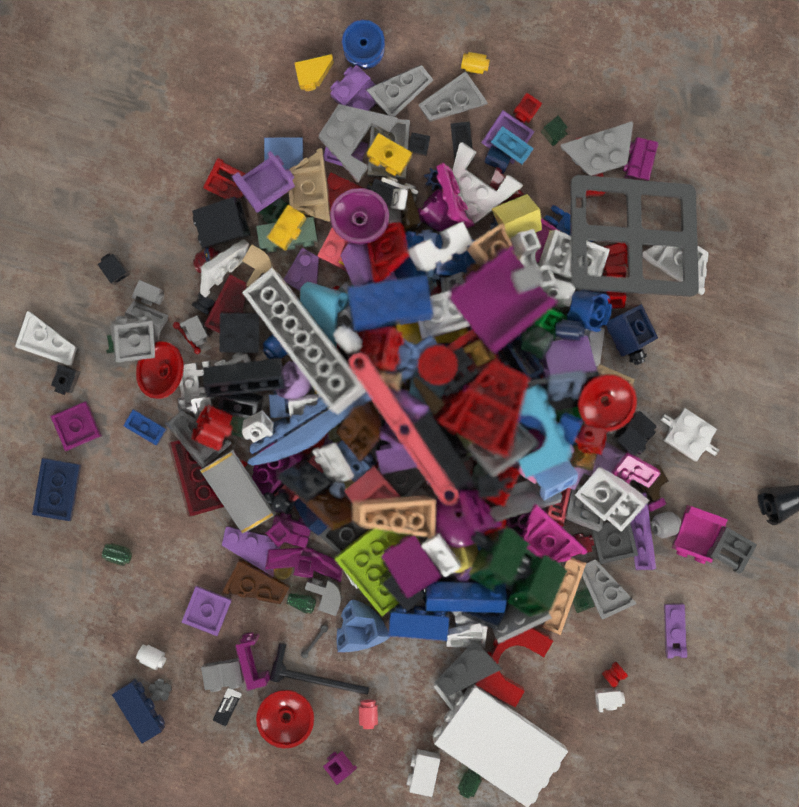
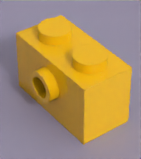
(389, 155)
(287, 228)

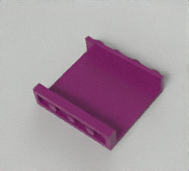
(492, 303)

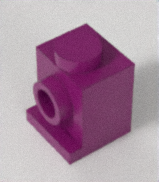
(339, 767)

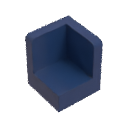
(497, 159)

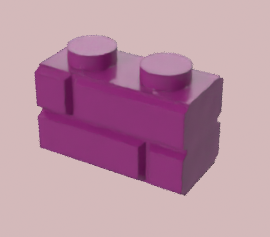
(641, 159)
(300, 531)

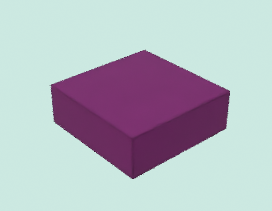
(279, 533)

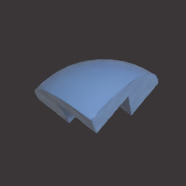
(360, 628)

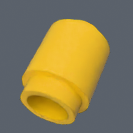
(475, 62)

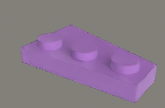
(249, 546)

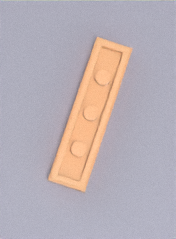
(565, 596)

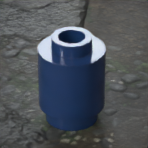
(570, 330)

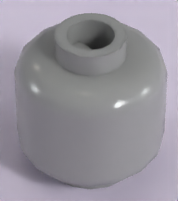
(665, 524)

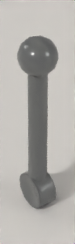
(324, 628)

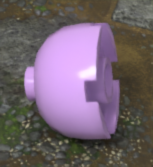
(295, 382)

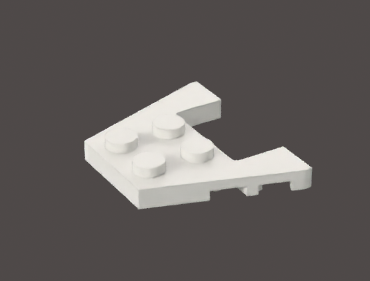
(474, 192)

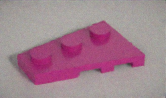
(450, 192)

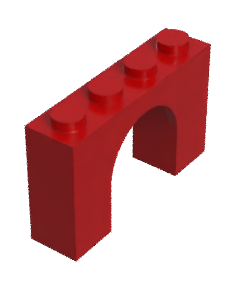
(502, 686)

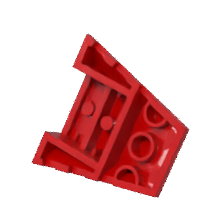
(490, 409)

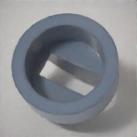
(337, 489)

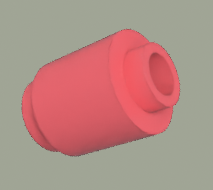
(368, 714)

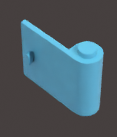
(323, 306)

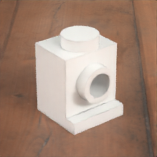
(257, 427)
(609, 698)

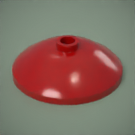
(160, 375)
(612, 412)
(282, 731)

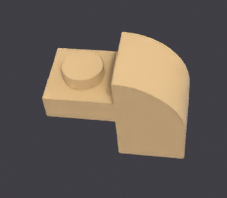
(259, 261)

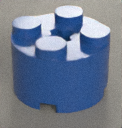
(590, 308)

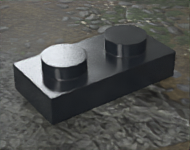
(460, 133)

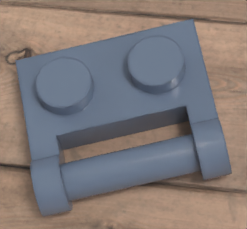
(558, 385)

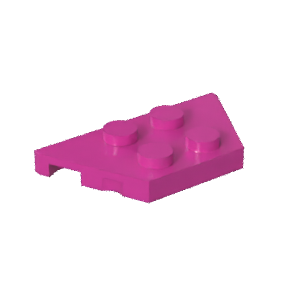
(549, 538)

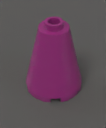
(435, 212)

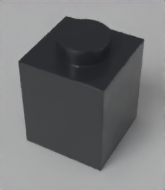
(113, 268)

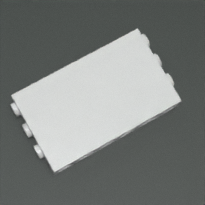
(499, 744)

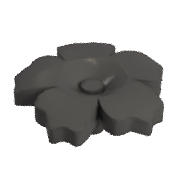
(160, 690)

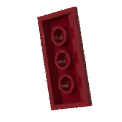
(195, 489)

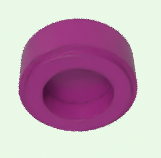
(656, 504)

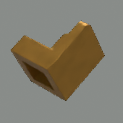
(480, 353)

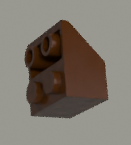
(361, 430)

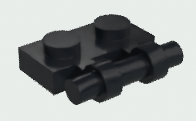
(463, 362)

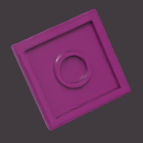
(75, 426)

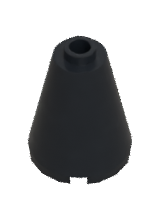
(779, 503)

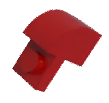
(617, 299)

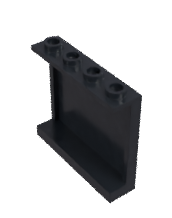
(444, 454)

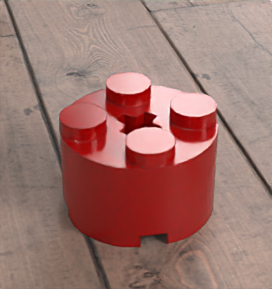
(212, 427)

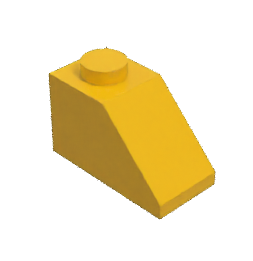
(313, 71)

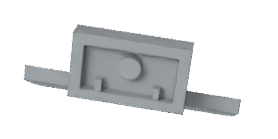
(522, 501)

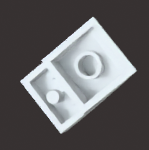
(558, 255)
(611, 498)

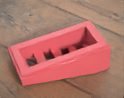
(563, 507)

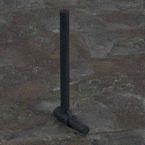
(279, 672)

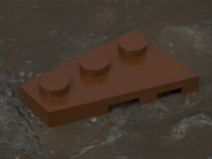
(254, 583)

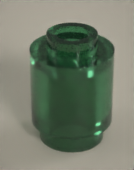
(116, 554)
(469, 784)

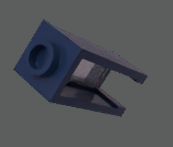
(522, 360)

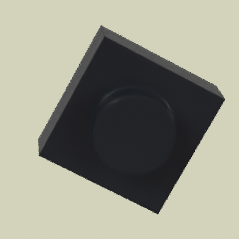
(419, 144)

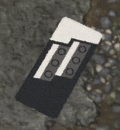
(227, 707)

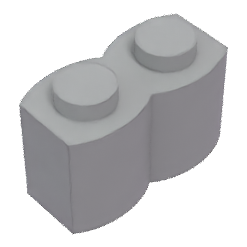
(222, 674)

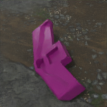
(304, 562)

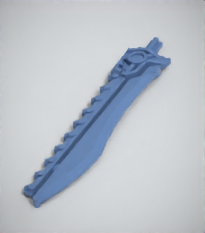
(317, 428)

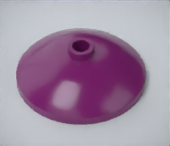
(359, 205)
(450, 528)

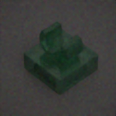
(582, 600)

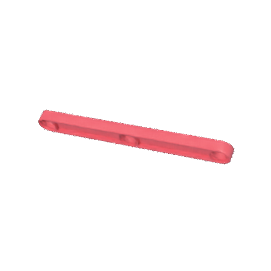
(396, 416)

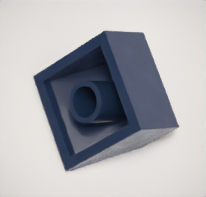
(631, 330)

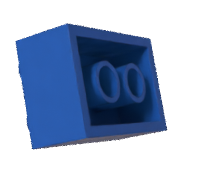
(418, 623)

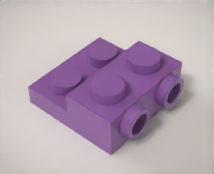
(352, 90)

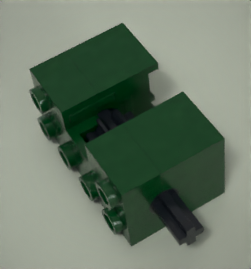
(507, 559)

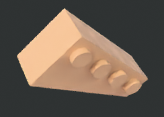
(490, 244)
(399, 514)

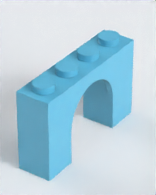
(555, 449)

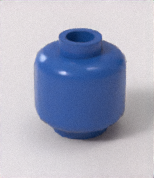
(273, 348)

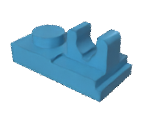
(512, 145)

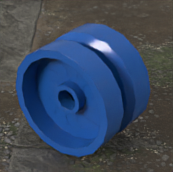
(363, 33)

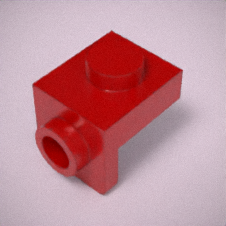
(527, 108)

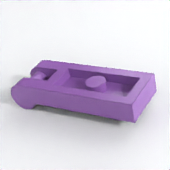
(675, 630)

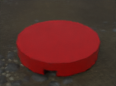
(437, 365)

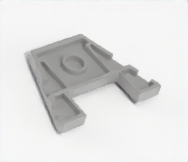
(346, 130)

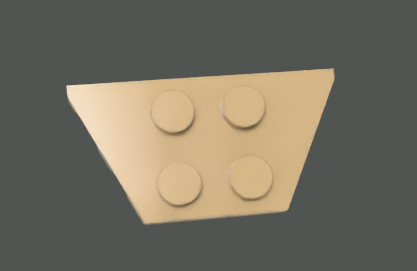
(311, 188)

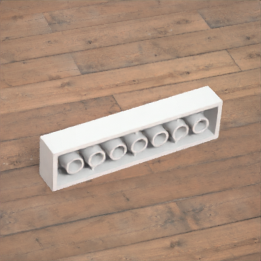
(304, 341)

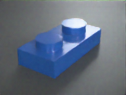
(145, 427)

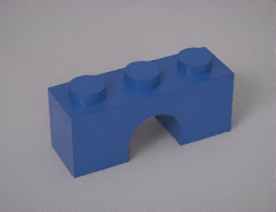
(569, 423)

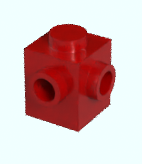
(591, 440)

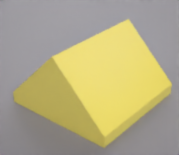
(518, 216)

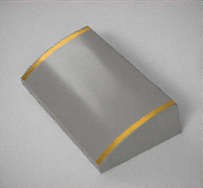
(237, 491)

